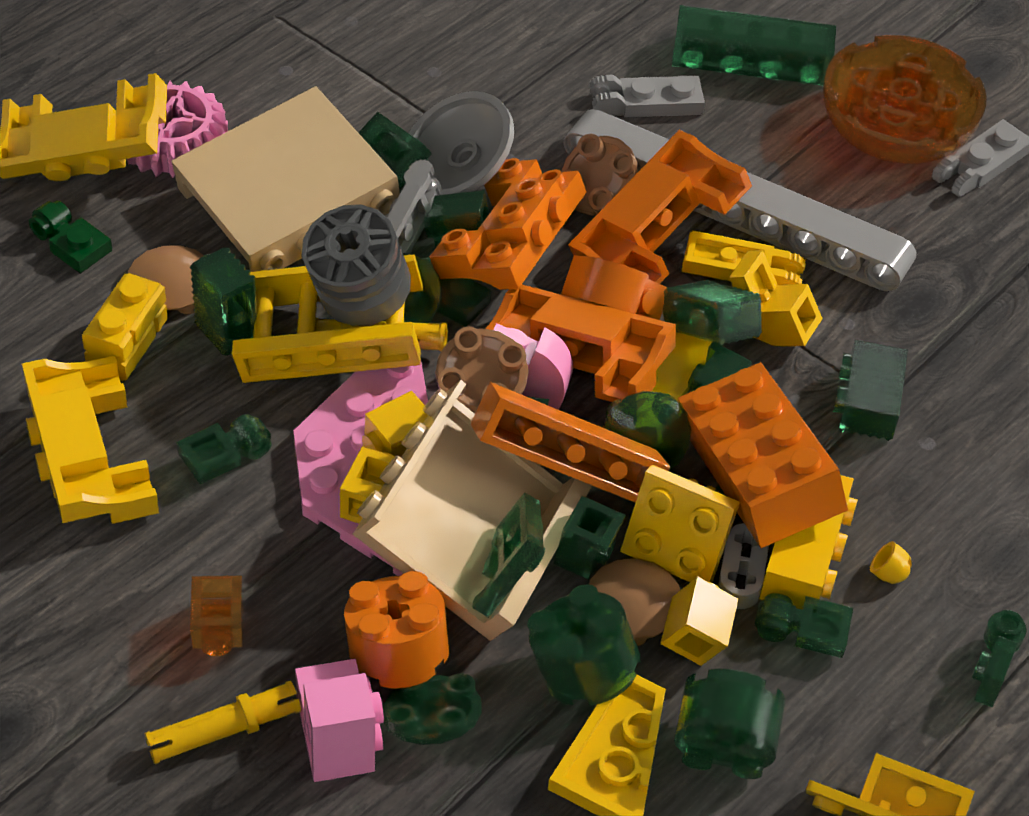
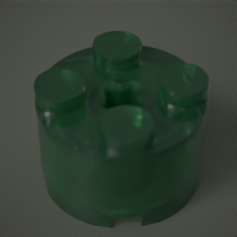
(584, 646)
(729, 722)

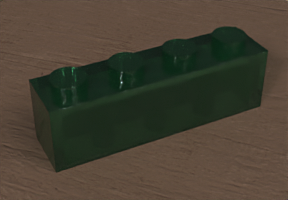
(753, 45)

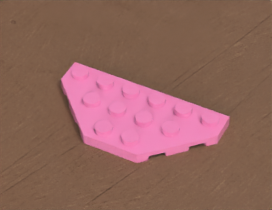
(333, 437)

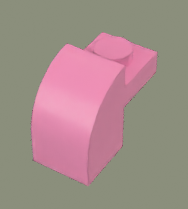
(548, 364)

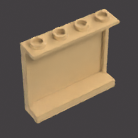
(281, 175)
(446, 505)

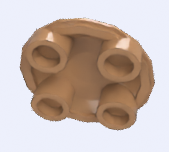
(605, 169)
(172, 269)
(477, 360)
(642, 590)

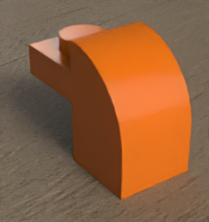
(614, 286)

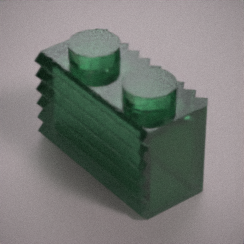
(223, 299)
(713, 311)
(872, 389)

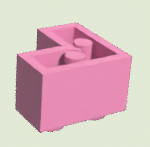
(339, 719)

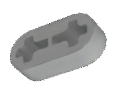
(736, 564)

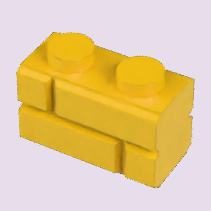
(126, 323)

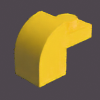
(787, 311)

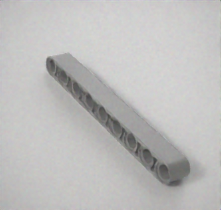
(781, 215)

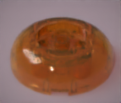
(903, 99)

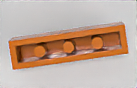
(563, 442)

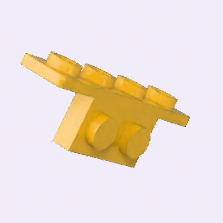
(895, 791)

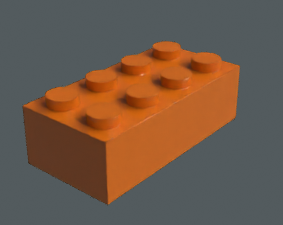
(763, 455)

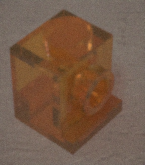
(216, 623)

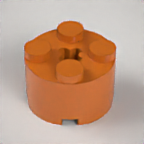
(397, 629)

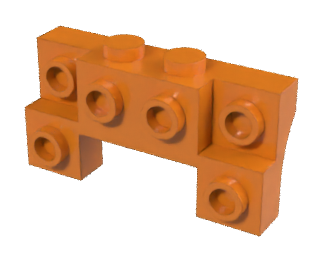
(658, 202)
(518, 229)
(602, 340)

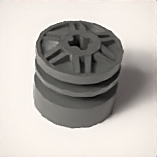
(356, 265)

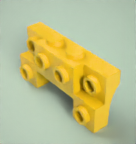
(81, 138)
(72, 447)

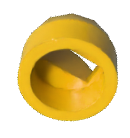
(891, 563)

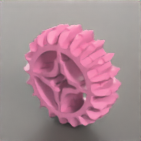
(190, 122)

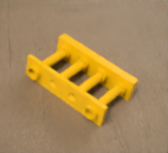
(321, 351)

